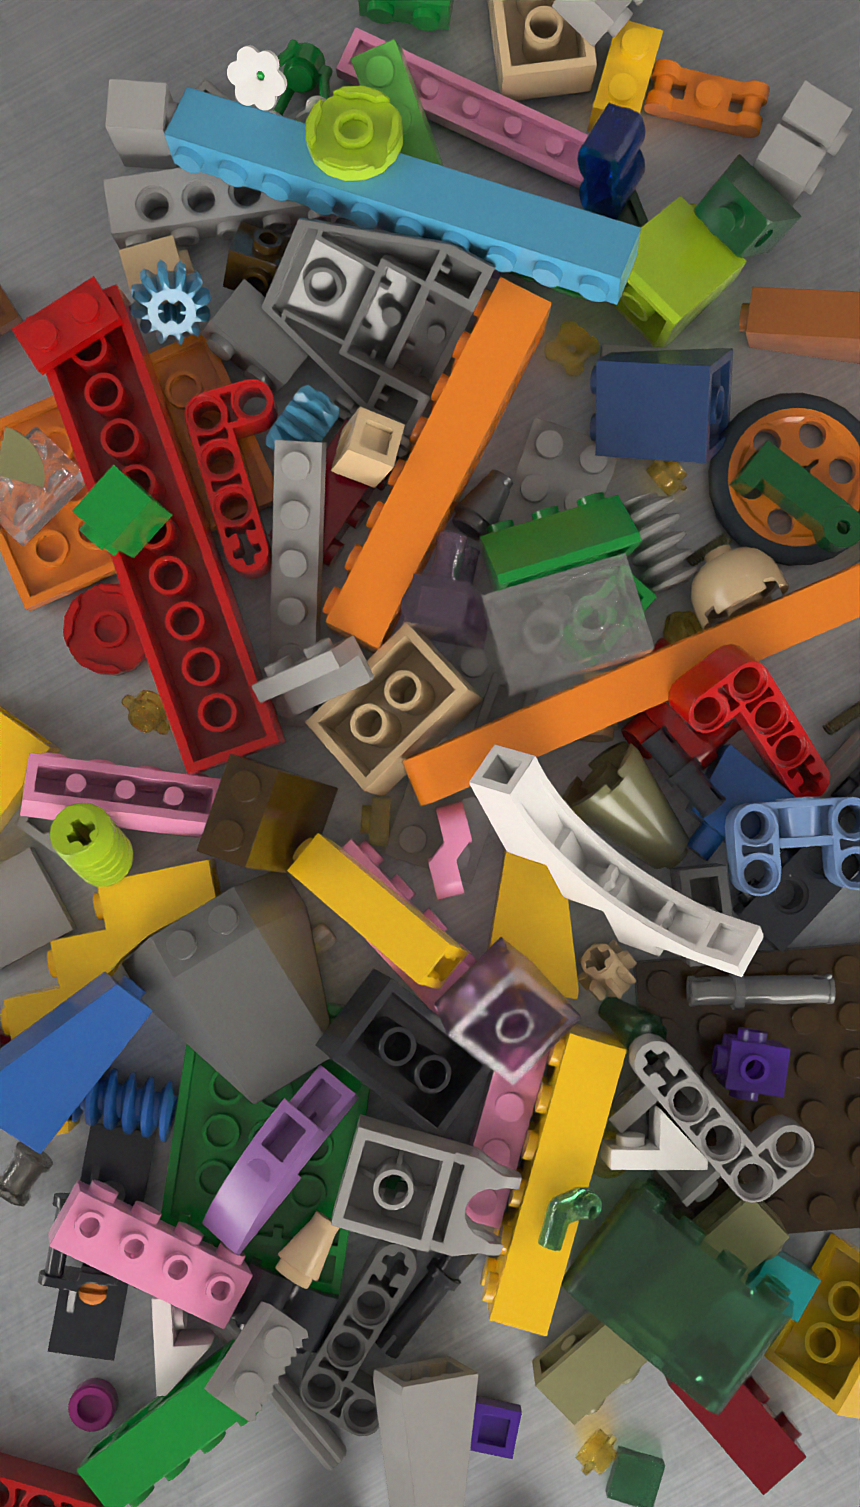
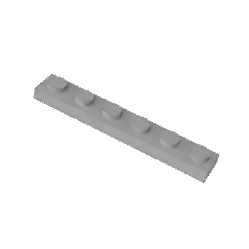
(296, 557)

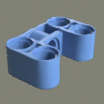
(788, 825)

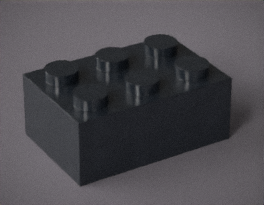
(403, 1053)

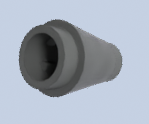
(482, 505)

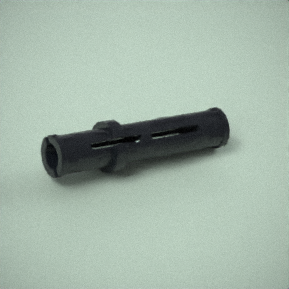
(441, 1277)

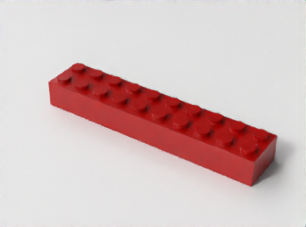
(178, 578)

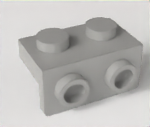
(316, 678)

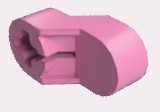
(455, 837)

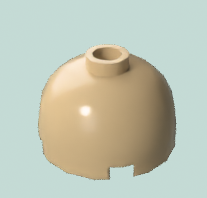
(734, 583)

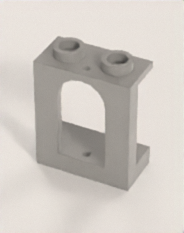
(626, 1116)

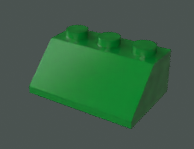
(557, 540)

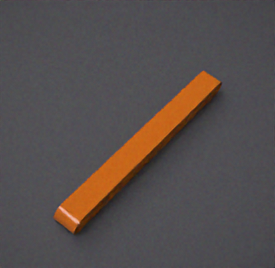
(635, 684)

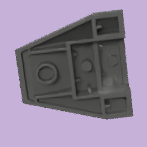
(376, 310)
(241, 984)

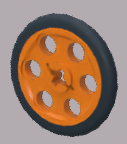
(783, 417)

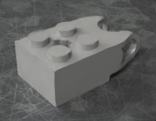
(432, 1203)

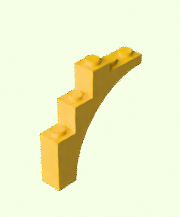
(131, 915)

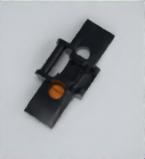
(90, 1300)

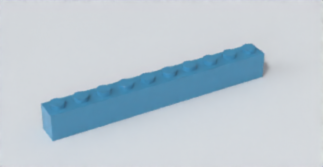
(409, 198)

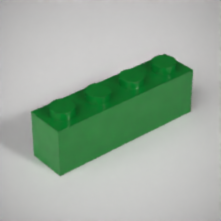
(159, 1439)

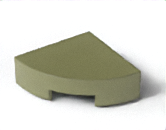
(20, 459)

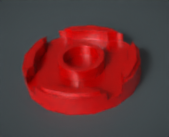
(102, 631)

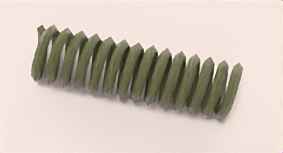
(706, 549)
(854, 710)

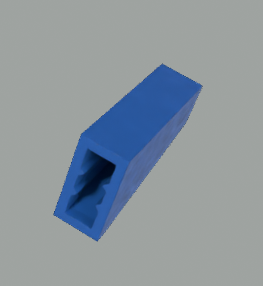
(64, 1055)

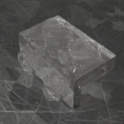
(30, 507)

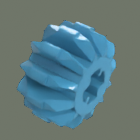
(170, 286)
(305, 418)

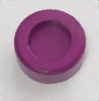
(93, 1404)

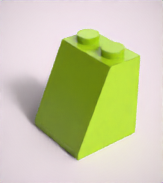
(675, 274)

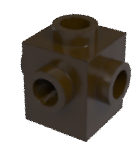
(254, 257)

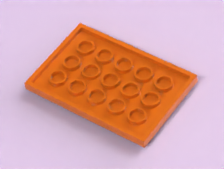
(60, 555)

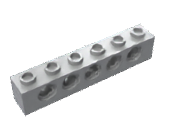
(136, 195)

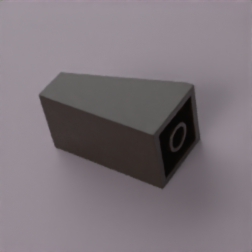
(264, 815)

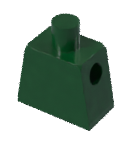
(744, 209)

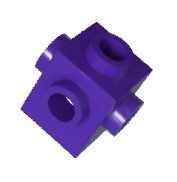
(764, 1073)

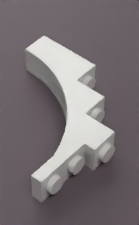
(640, 909)

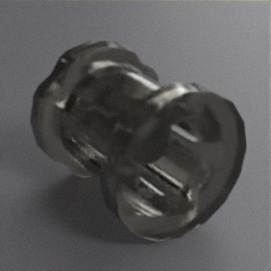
(23, 1174)

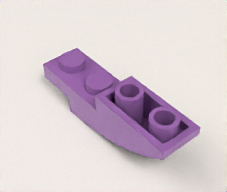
(275, 1157)

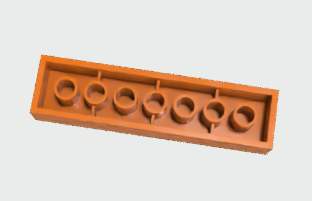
(440, 463)

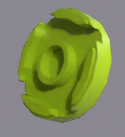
(354, 133)

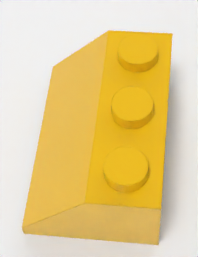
(825, 1343)

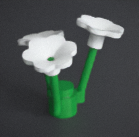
(260, 80)

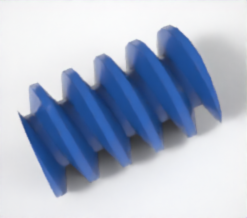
(130, 1104)

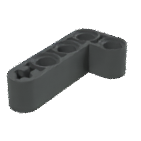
(366, 1324)

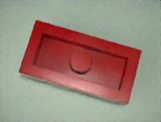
(67, 325)

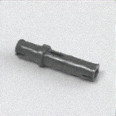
(760, 989)

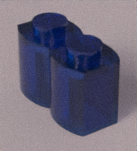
(611, 161)

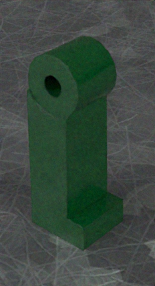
(801, 495)

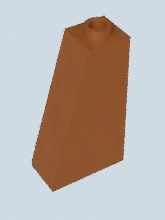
(804, 322)

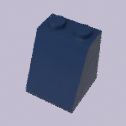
(662, 404)

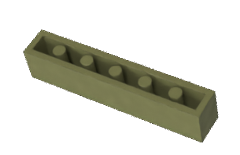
(594, 1361)

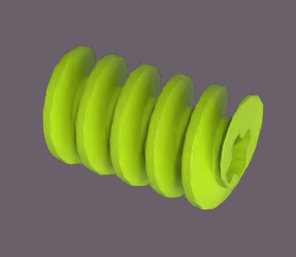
(92, 844)

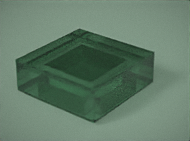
(635, 1478)

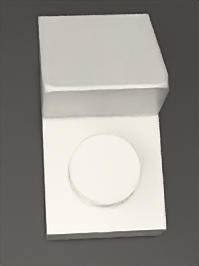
(663, 1150)
(175, 1348)

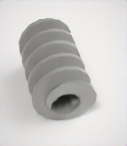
(659, 543)

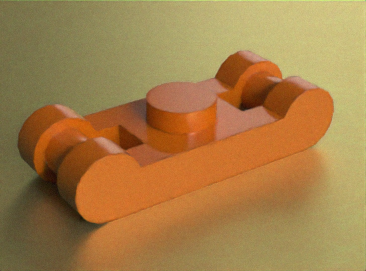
(706, 99)

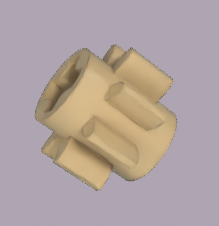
(606, 970)

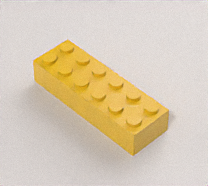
(555, 1158)

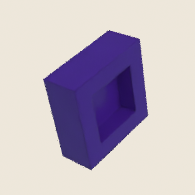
(495, 1427)

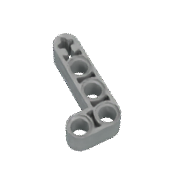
(706, 1112)

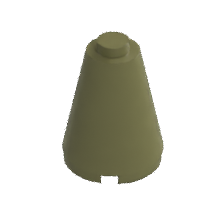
(629, 807)

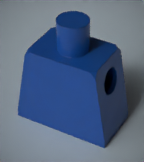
(740, 783)

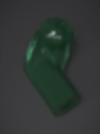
(566, 1209)

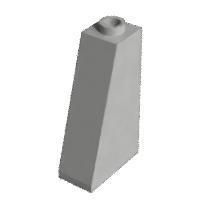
(426, 1430)

